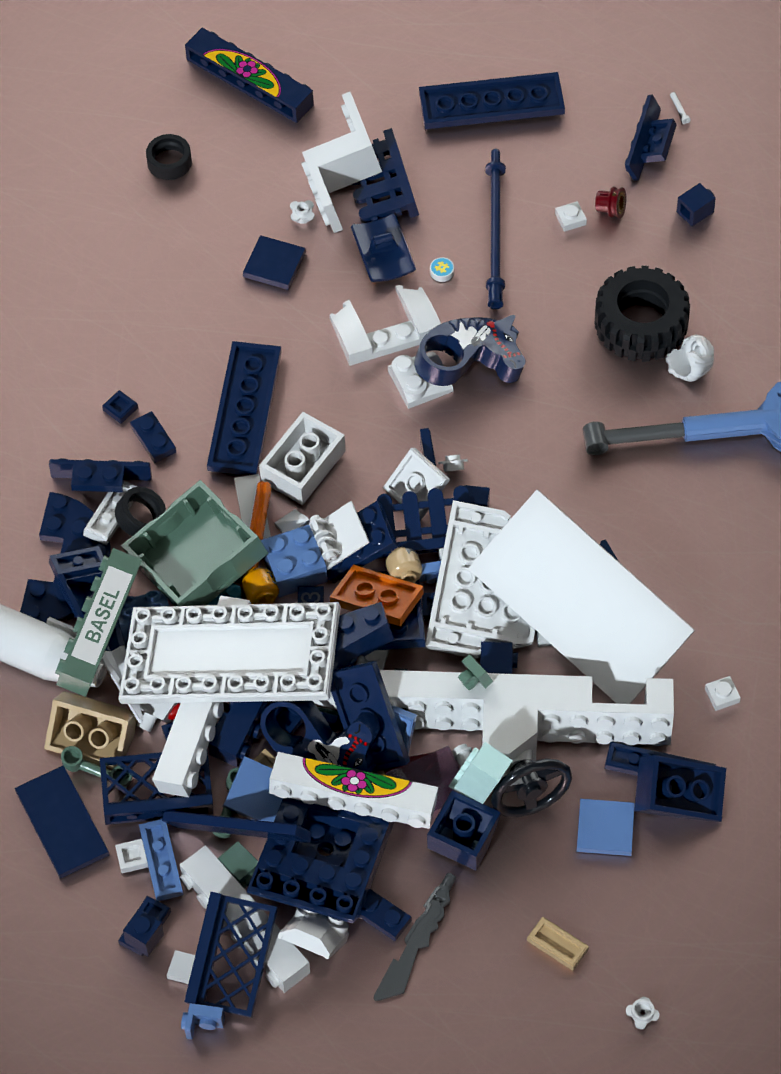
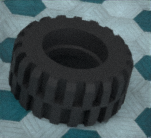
(648, 288)

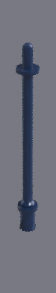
(495, 284)

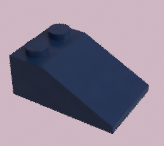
(680, 788)

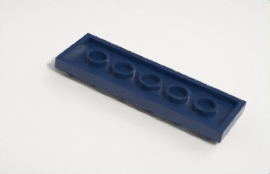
(491, 100)
(244, 408)

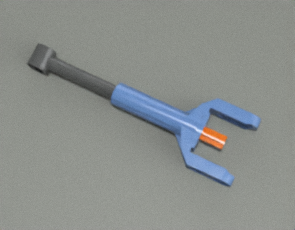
(763, 421)

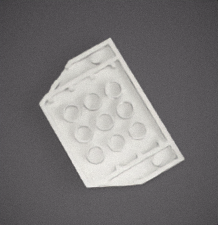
(463, 606)

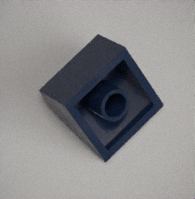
(463, 830)

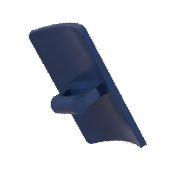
(383, 249)

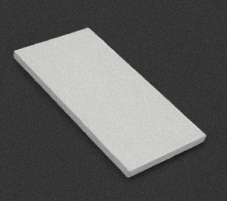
(581, 599)
(230, 653)

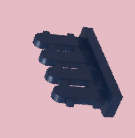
(389, 186)
(413, 530)

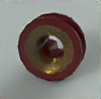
(611, 201)

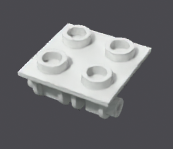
(338, 534)

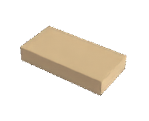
(557, 943)

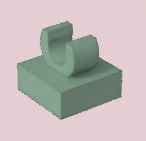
(474, 674)

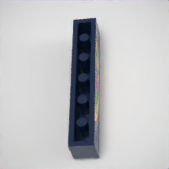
(249, 74)

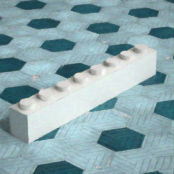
(189, 740)

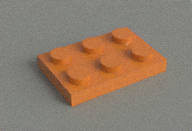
(367, 587)

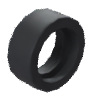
(168, 171)
(144, 496)

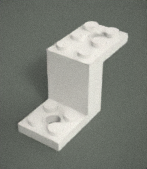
(340, 163)

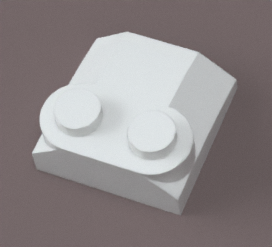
(410, 385)
(315, 932)

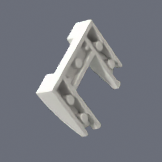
(364, 347)

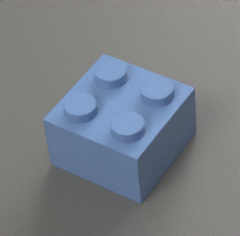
(295, 560)

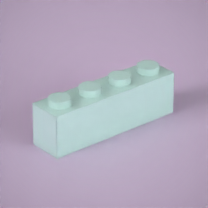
(480, 773)

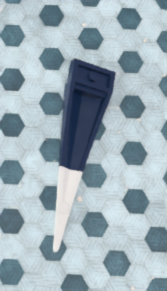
(74, 578)

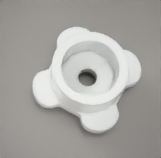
(302, 216)
(453, 463)
(642, 1004)

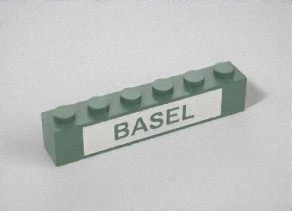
(98, 623)

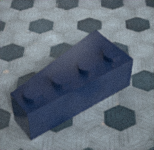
(361, 634)
(237, 731)

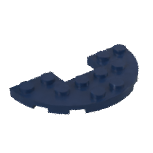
(62, 523)

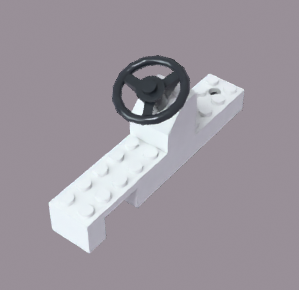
(529, 709)

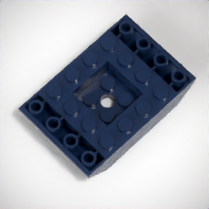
(318, 883)

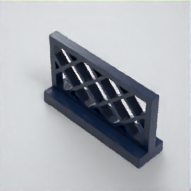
(150, 808)
(207, 949)

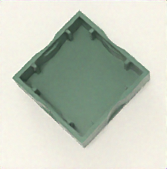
(195, 548)

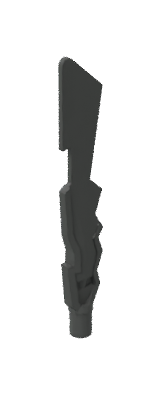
(398, 973)

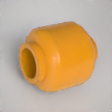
(260, 586)

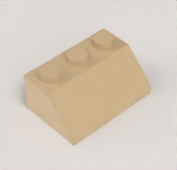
(90, 725)

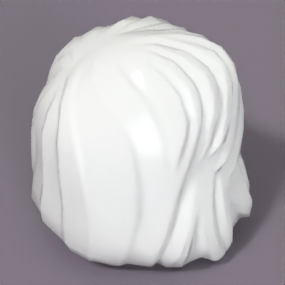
(692, 358)

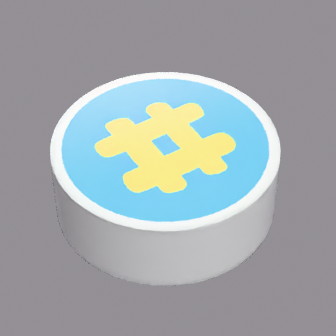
(442, 269)

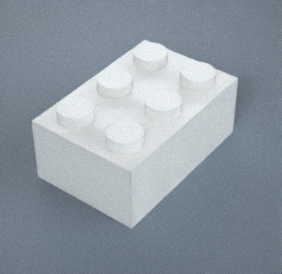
(302, 458)

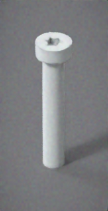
(684, 118)

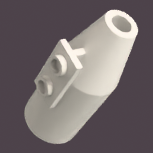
(37, 645)

